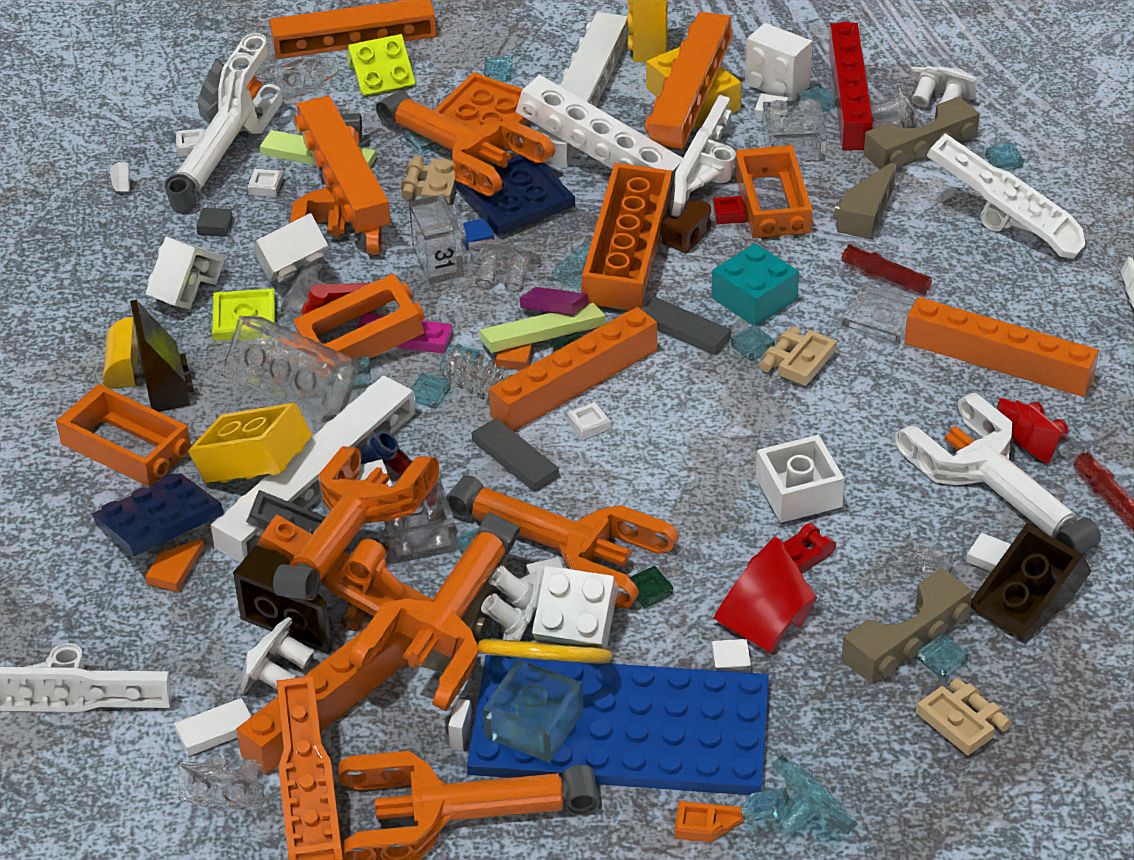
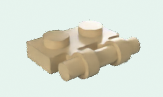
(438, 179)
(804, 360)
(957, 721)

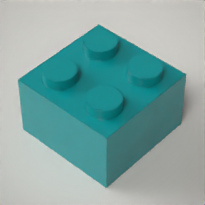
(755, 284)

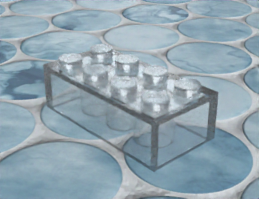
(290, 368)

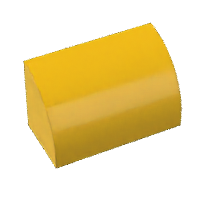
(121, 355)

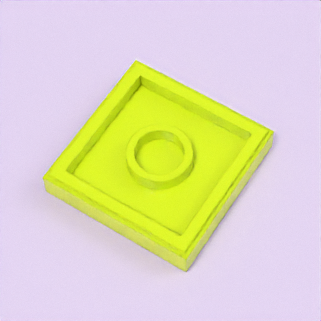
(232, 304)

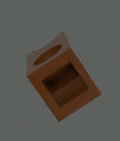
(687, 228)

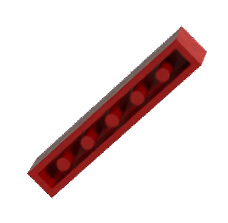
(849, 85)

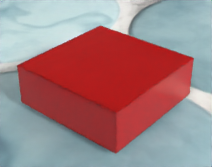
(729, 210)

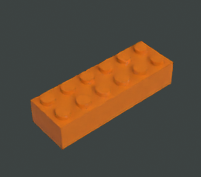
(627, 236)

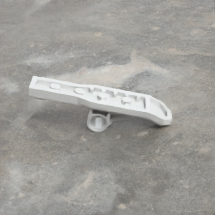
(705, 158)
(1010, 199)
(66, 686)

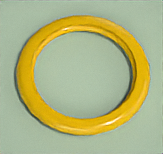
(545, 651)

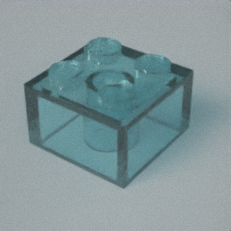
(533, 710)

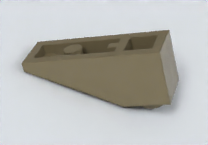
(865, 203)

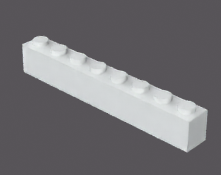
(590, 71)
(380, 408)

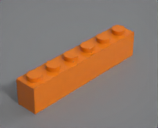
(340, 27)
(689, 80)
(342, 164)
(1001, 346)
(573, 369)
(337, 689)

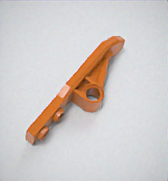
(355, 577)
(306, 776)

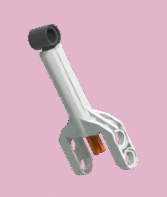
(238, 102)
(989, 462)

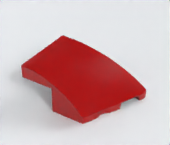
(767, 598)

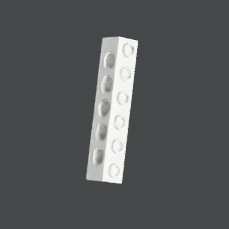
(591, 128)

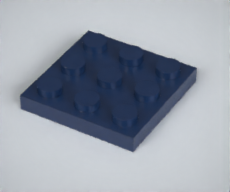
(526, 195)
(157, 513)

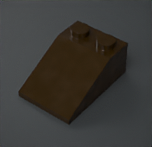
(161, 363)
(1030, 583)
(265, 609)

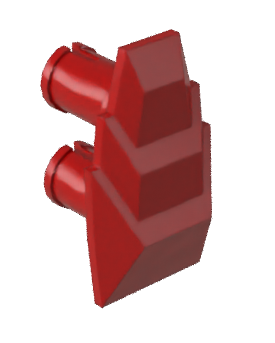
(1033, 429)

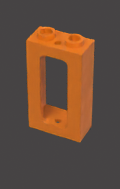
(780, 163)
(376, 336)
(109, 406)

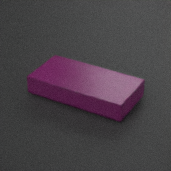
(553, 300)

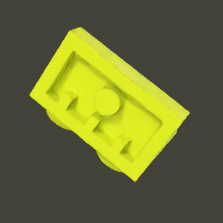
(381, 65)

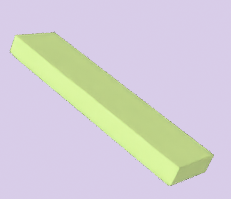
(293, 148)
(541, 328)

